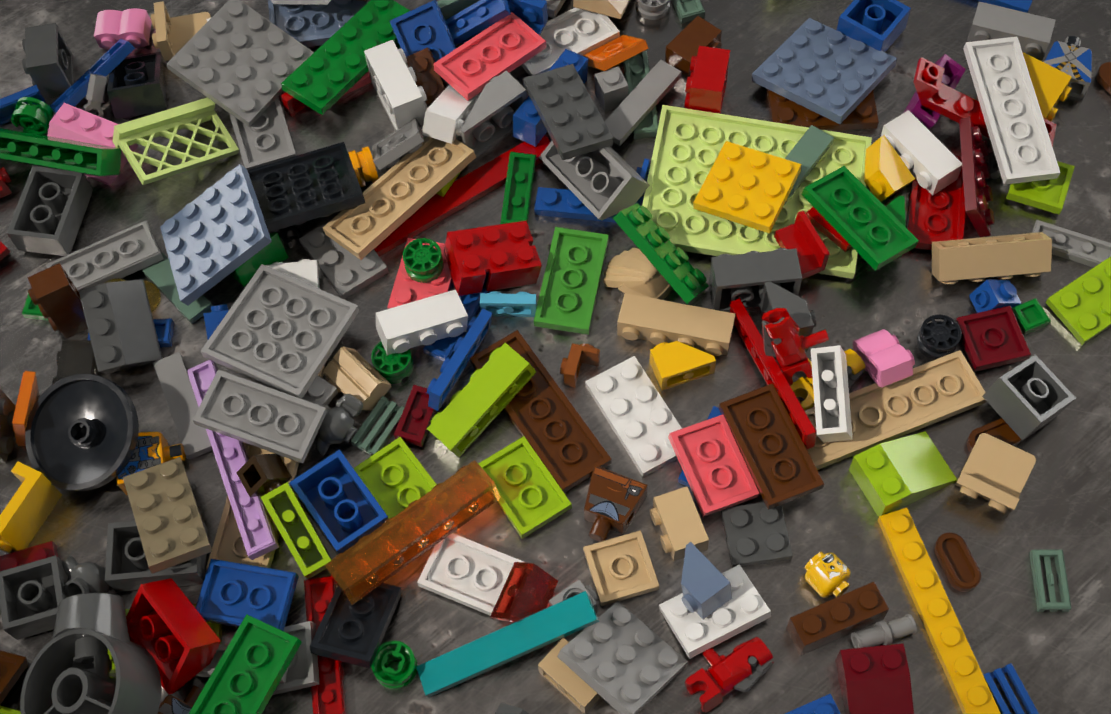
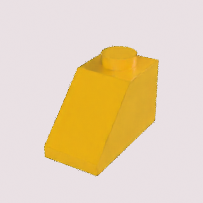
(885, 170)
(679, 363)

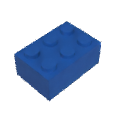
(338, 502)

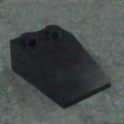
(138, 86)

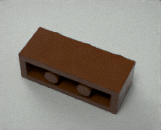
(58, 300)
(837, 618)

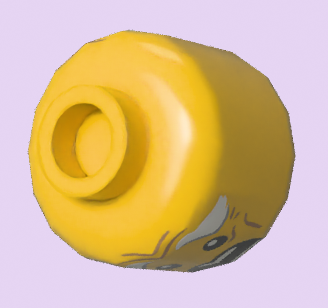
(827, 575)

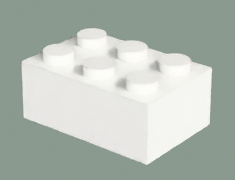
(396, 84)

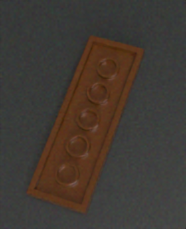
(549, 420)

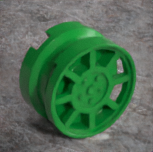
(32, 117)
(423, 261)
(392, 366)
(394, 665)

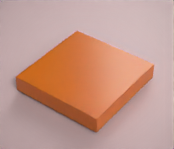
(615, 52)
(26, 399)

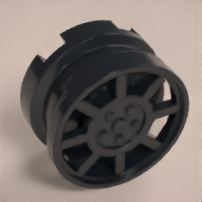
(938, 337)

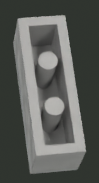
(1000, 22)

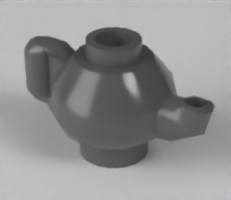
(338, 423)
(85, 578)

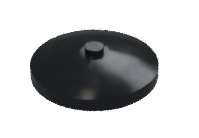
(82, 432)

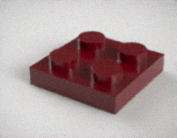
(992, 338)

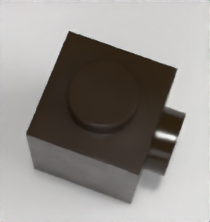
(263, 474)

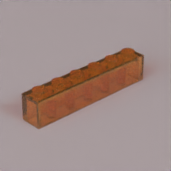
(413, 531)

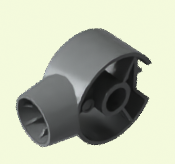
(75, 666)

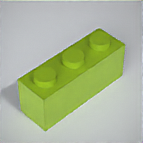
(297, 530)

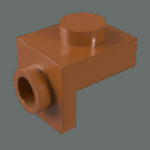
(572, 365)

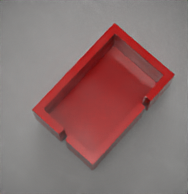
(496, 249)

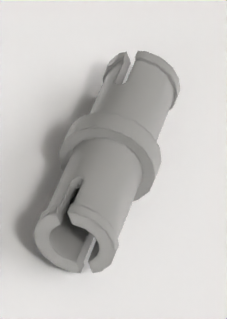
(884, 632)

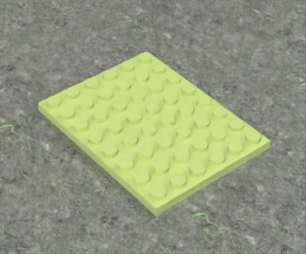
(684, 155)

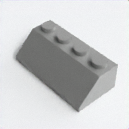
(597, 179)

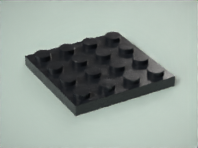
(306, 187)

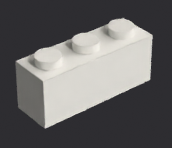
(447, 115)
(922, 152)
(421, 322)
(831, 394)

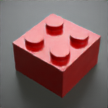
(707, 79)

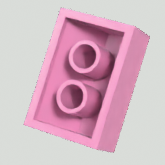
(85, 127)

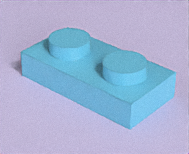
(509, 305)

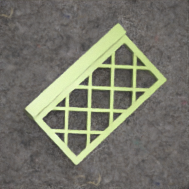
(163, 123)

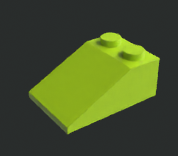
(900, 472)

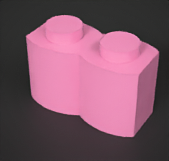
(129, 25)
(884, 357)

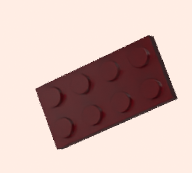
(975, 177)

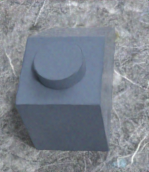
(702, 584)

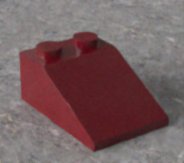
(875, 680)

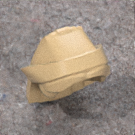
(635, 275)

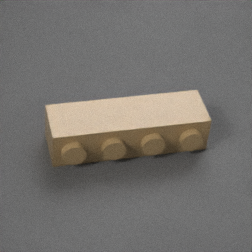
(991, 257)
(672, 321)

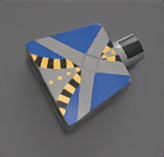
(1074, 61)

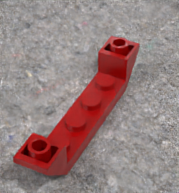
(950, 101)

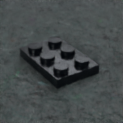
(356, 630)

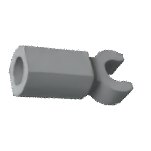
(96, 93)

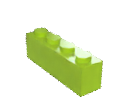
(481, 399)

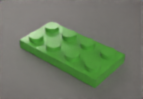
(571, 280)

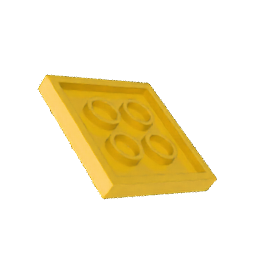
(747, 186)

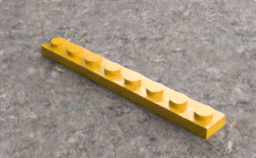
(937, 614)

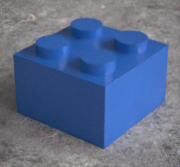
(874, 22)

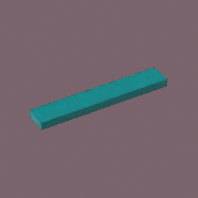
(507, 644)

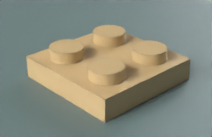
(621, 568)

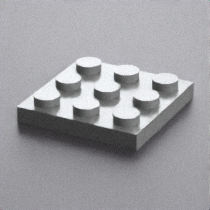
(622, 659)

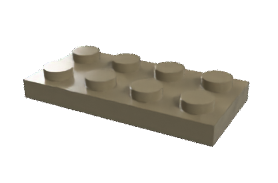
(166, 515)

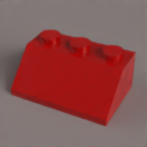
(171, 632)

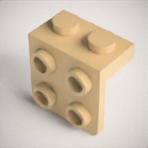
(174, 31)
(996, 472)

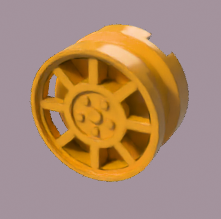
(364, 161)

